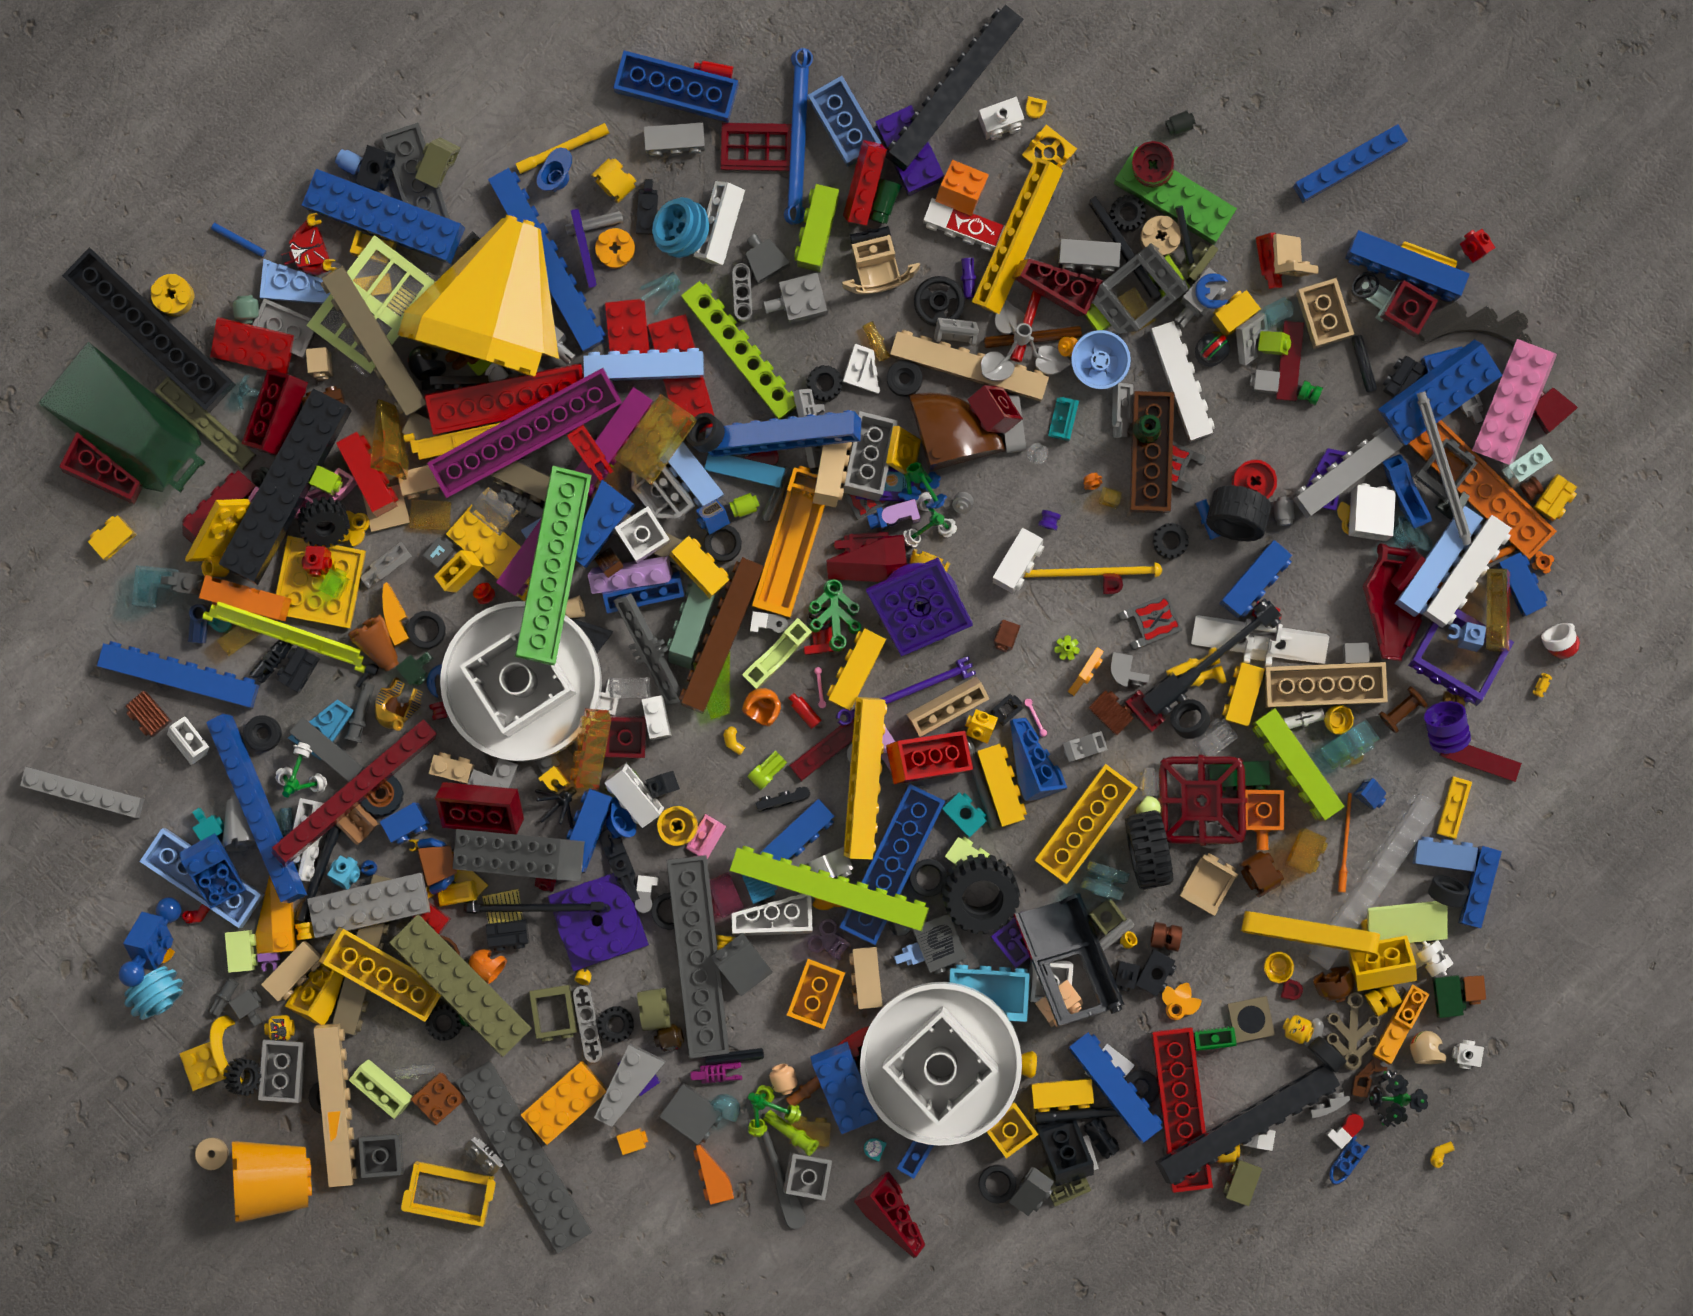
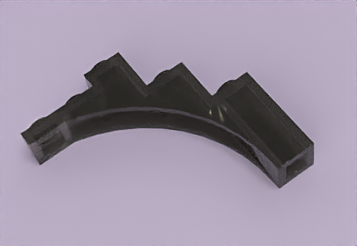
(1454, 320)

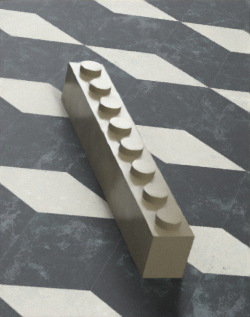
(353, 996)

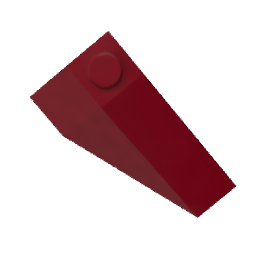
(869, 562)
(886, 1209)

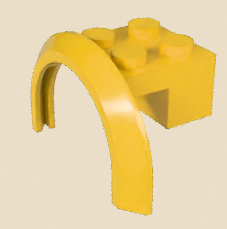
(207, 1062)

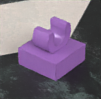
(268, 958)

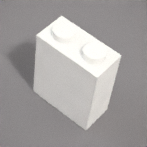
(1372, 512)
(656, 718)

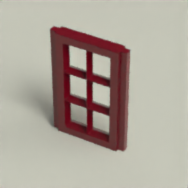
(755, 128)

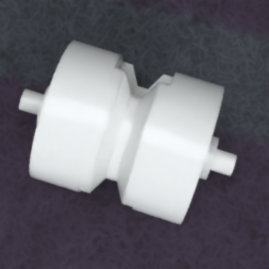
(1433, 956)

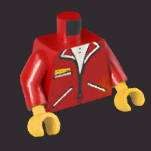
(309, 249)

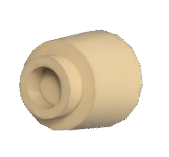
(575, 608)

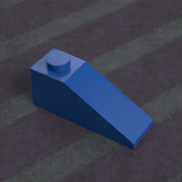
(1371, 793)

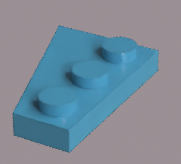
(330, 721)

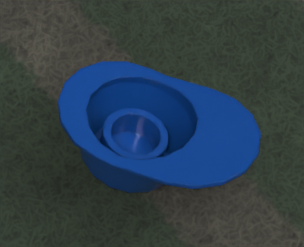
(555, 170)
(620, 821)

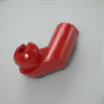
(195, 916)

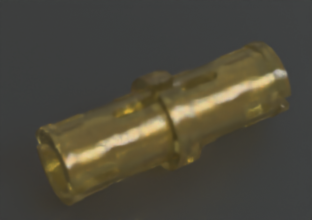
(876, 341)

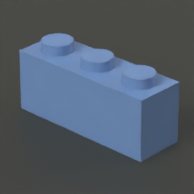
(1445, 854)

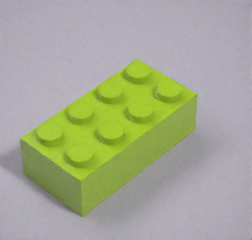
(818, 226)

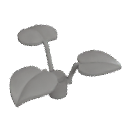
(1010, 320)

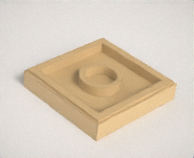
(392, 518)

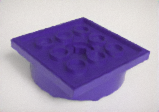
(916, 624)
(592, 944)

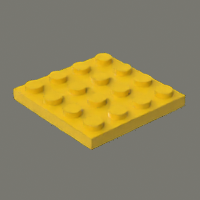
(310, 602)

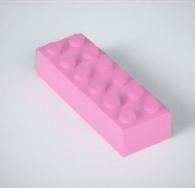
(1514, 402)

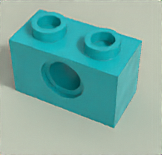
(953, 809)

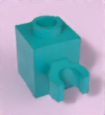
(208, 825)

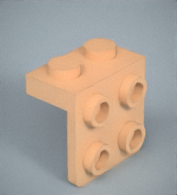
(1071, 998)

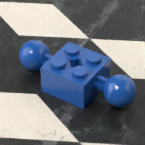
(149, 941)

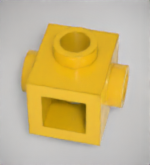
(981, 725)

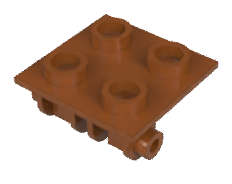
(438, 1098)

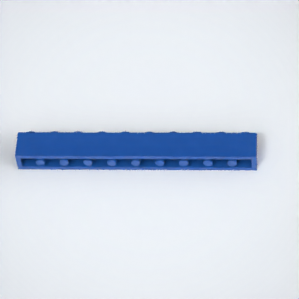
(560, 283)
(254, 805)

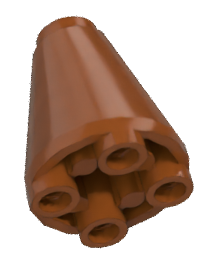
(375, 642)

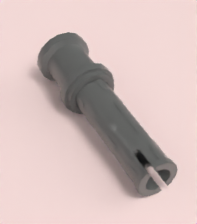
(358, 722)

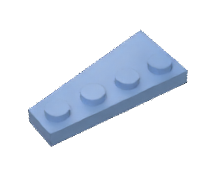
(287, 284)

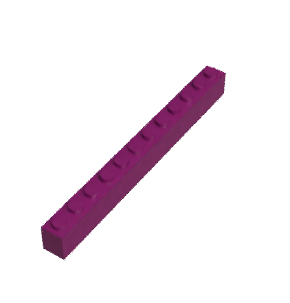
(610, 443)

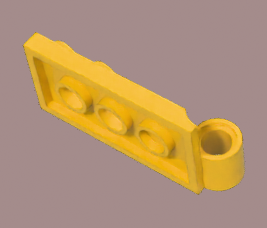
(216, 535)

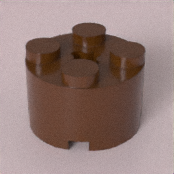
(1260, 873)

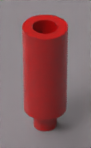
(715, 68)
(805, 711)

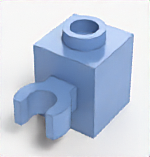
(1470, 636)

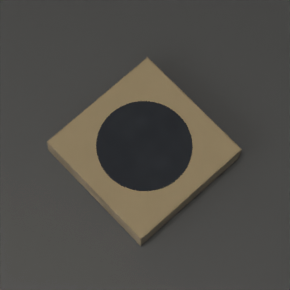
(1251, 1019)

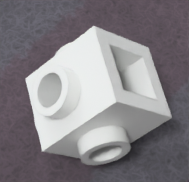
(1474, 1057)

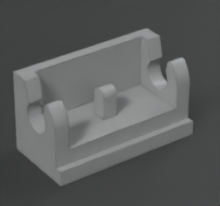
(956, 330)

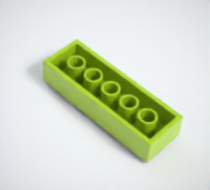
(1298, 765)

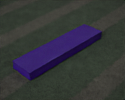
(583, 248)

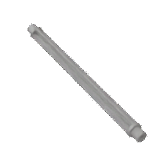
(1444, 468)

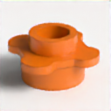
(1092, 481)
(1548, 559)

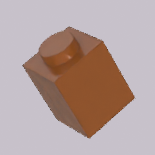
(1474, 989)

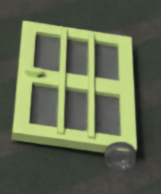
(388, 288)

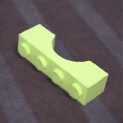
(778, 654)

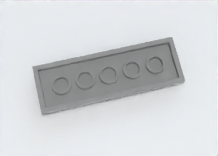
(369, 905)

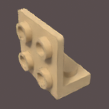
(1289, 258)

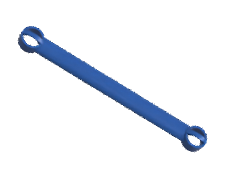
(798, 136)

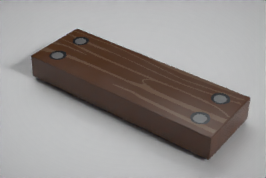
(609, 562)

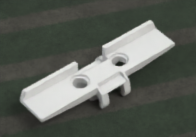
(1299, 644)

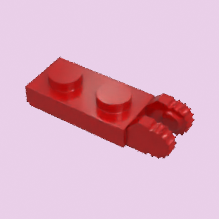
(588, 450)

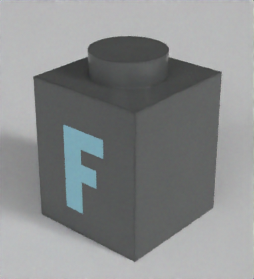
(440, 552)

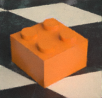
(961, 187)

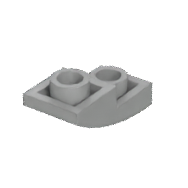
(1334, 1103)

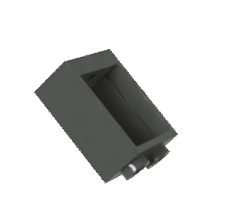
(1435, 486)

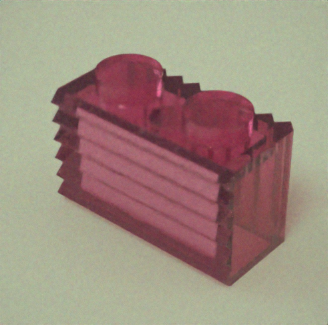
(725, 895)

